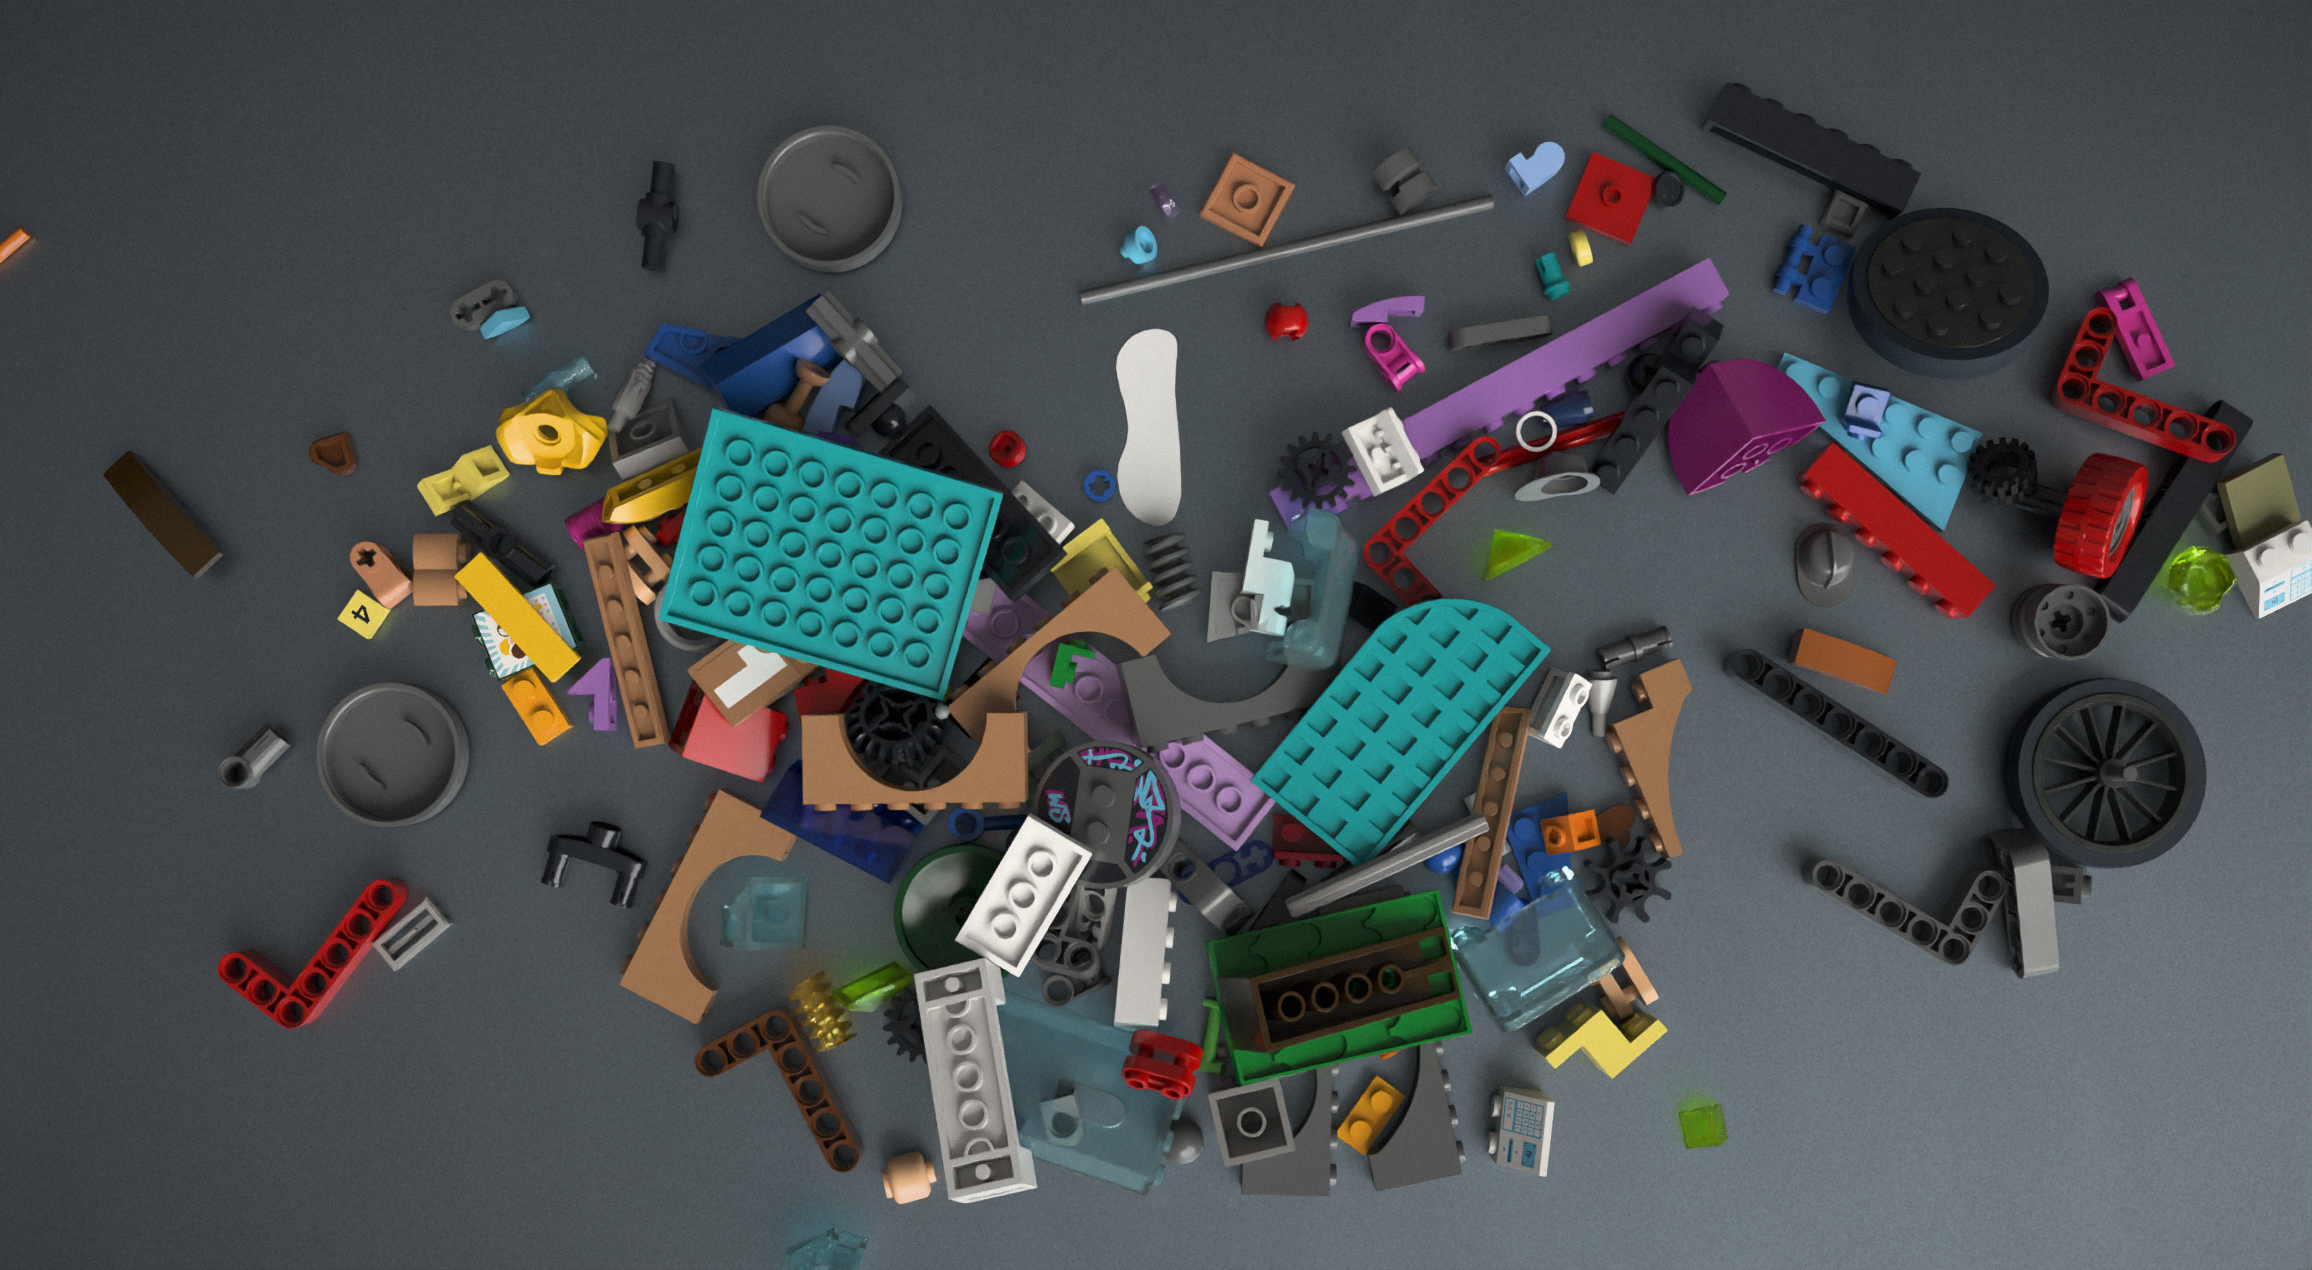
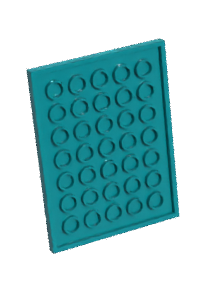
(829, 553)

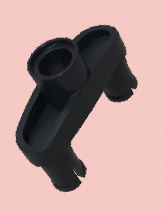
(600, 848)

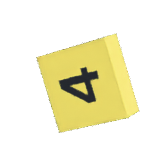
(364, 614)

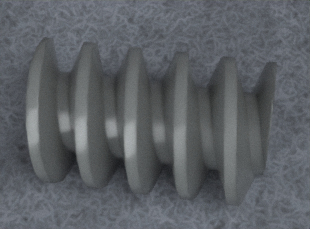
(1171, 571)

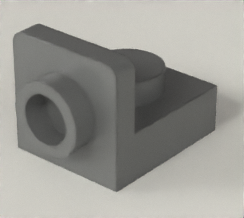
(2070, 884)

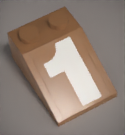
(747, 678)

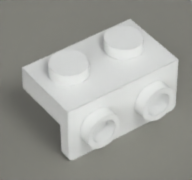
(1383, 451)
(1558, 706)

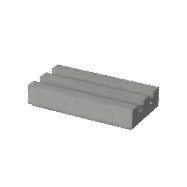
(436, 913)

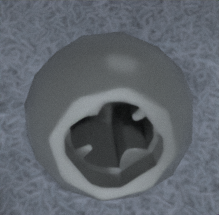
(1187, 1142)

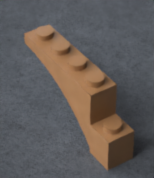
(1645, 745)

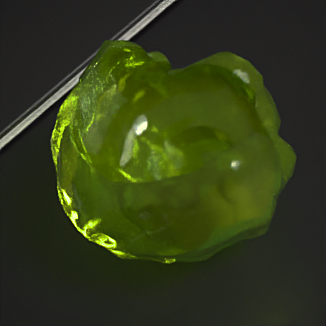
(2200, 579)

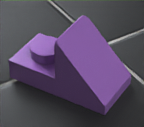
(603, 684)

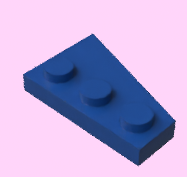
(684, 349)
(1528, 844)

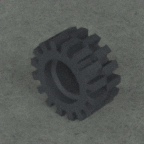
(1997, 456)

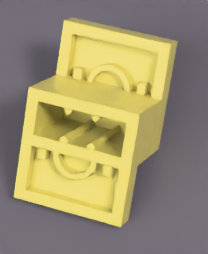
(1599, 1038)

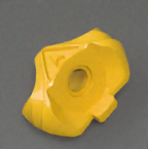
(564, 441)

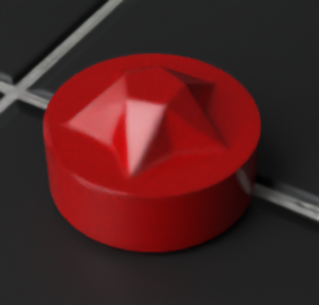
(1007, 449)

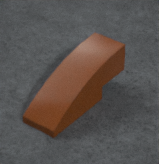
(1841, 661)

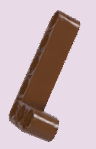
(794, 1076)

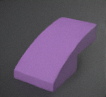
(1378, 312)

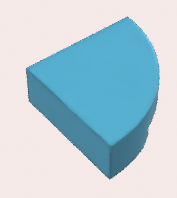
(504, 321)

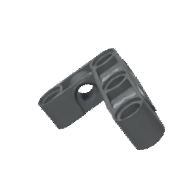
(1206, 890)

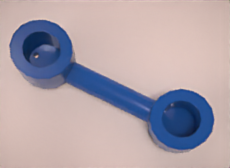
(974, 824)

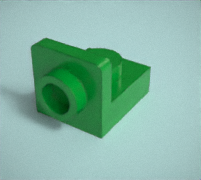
(1064, 668)

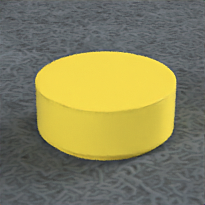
(1580, 247)

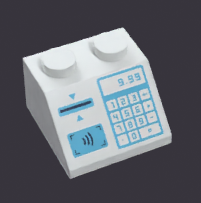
(2275, 568)
(1521, 1129)

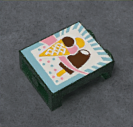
(504, 655)

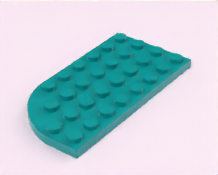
(1398, 720)

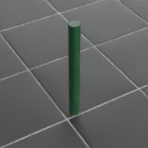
(1664, 159)

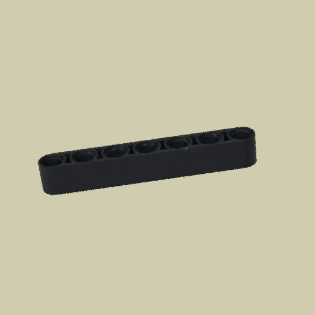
(2168, 517)
(1851, 728)

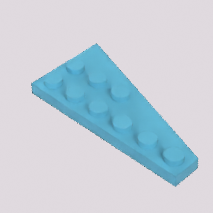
(1917, 452)

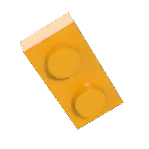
(537, 706)
(1369, 1114)

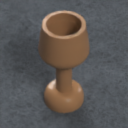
(788, 414)

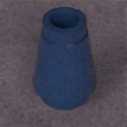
(1569, 409)

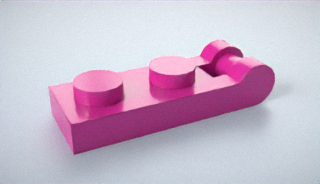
(2136, 330)

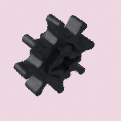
(1628, 893)

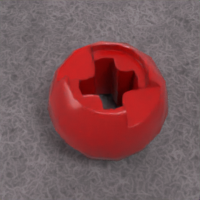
(1286, 321)

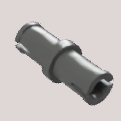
(1634, 647)

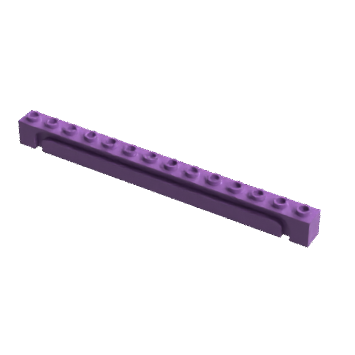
(1537, 375)

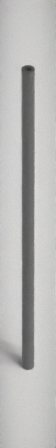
(1286, 249)

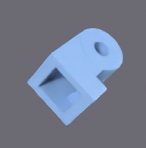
(1537, 169)

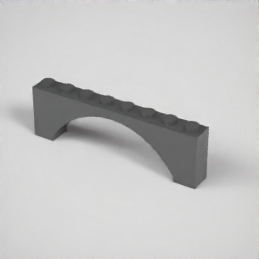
(1422, 1137)

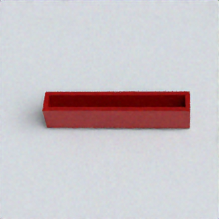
(1894, 532)

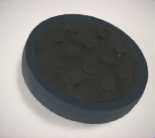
(1947, 293)

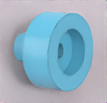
(1139, 245)

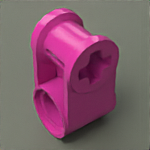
(1392, 358)

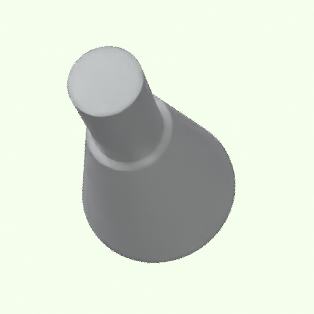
(1600, 698)

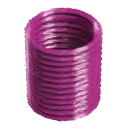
(588, 523)

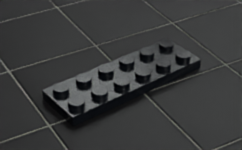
(1019, 545)

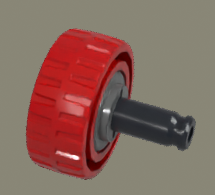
(2094, 515)

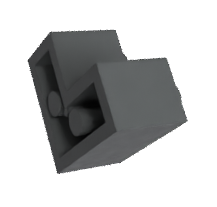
(941, 769)

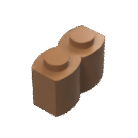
(435, 564)

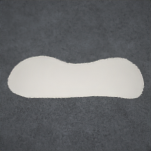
(1151, 457)

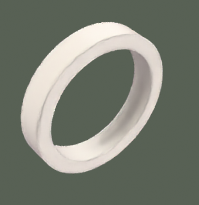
(1553, 436)

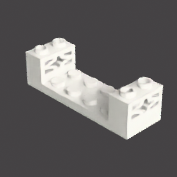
(971, 1082)

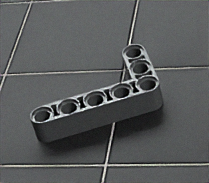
(1904, 915)

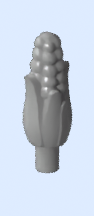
(631, 394)

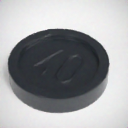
(1668, 189)

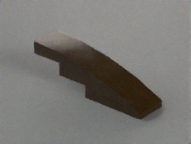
(163, 514)

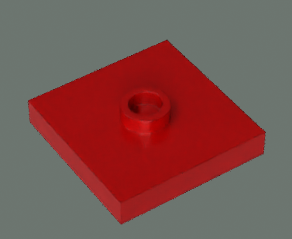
(1610, 199)

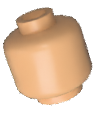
(908, 1177)

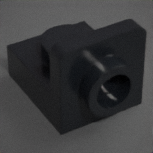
(1369, 607)

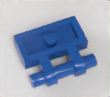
(1823, 273)

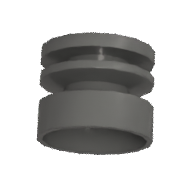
(2080, 624)

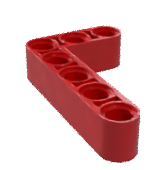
(2126, 401)
(1423, 520)
(325, 961)

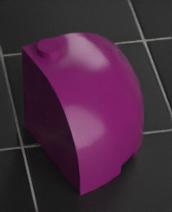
(1735, 420)

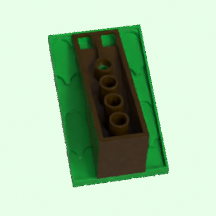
(1338, 987)

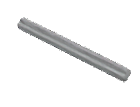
(1386, 865)

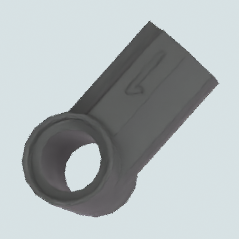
(255, 756)

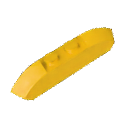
(652, 492)

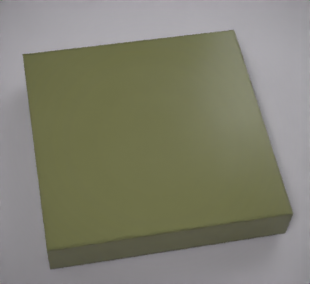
(2258, 500)

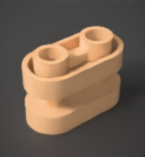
(642, 542)
(1616, 1000)

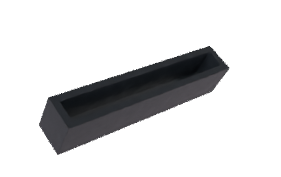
(1810, 149)

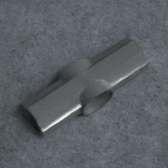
(853, 341)

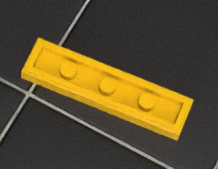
(517, 617)

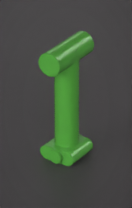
(1208, 1062)

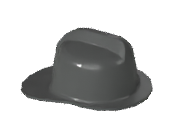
(1559, 475)
(1825, 564)

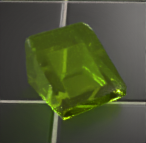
(1704, 1127)

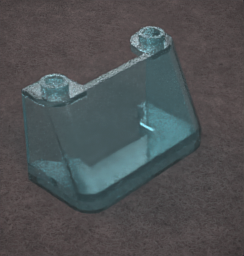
(1320, 639)
(1537, 953)

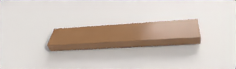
(626, 640)
(1495, 801)

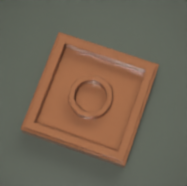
(1247, 200)

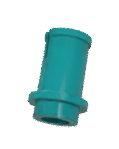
(1552, 277)

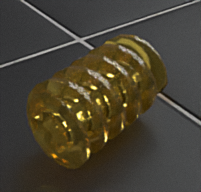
(820, 1013)

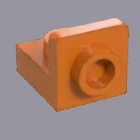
(1570, 832)

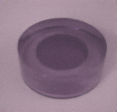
(1164, 199)

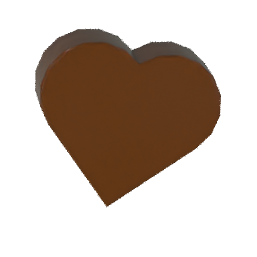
(335, 453)
(1616, 823)

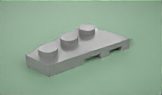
(1231, 609)

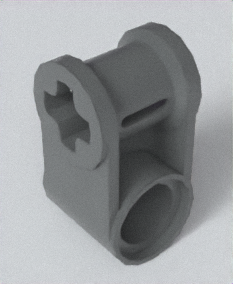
(1076, 987)

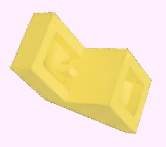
(465, 481)

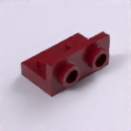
(1296, 842)

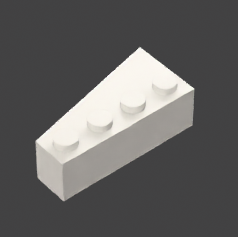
(1143, 954)

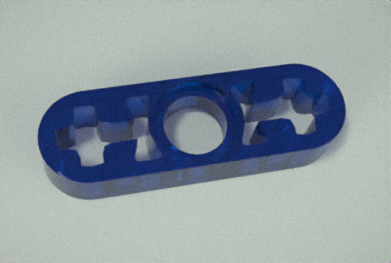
(1245, 852)

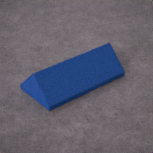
(763, 364)

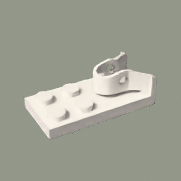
(1024, 895)

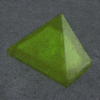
(1509, 551)
(873, 988)

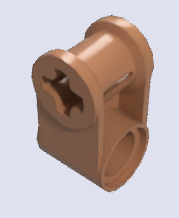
(386, 578)

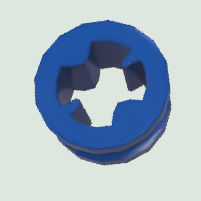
(1091, 477)

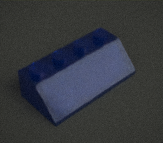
(868, 839)

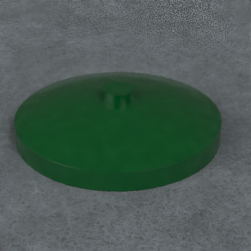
(938, 901)

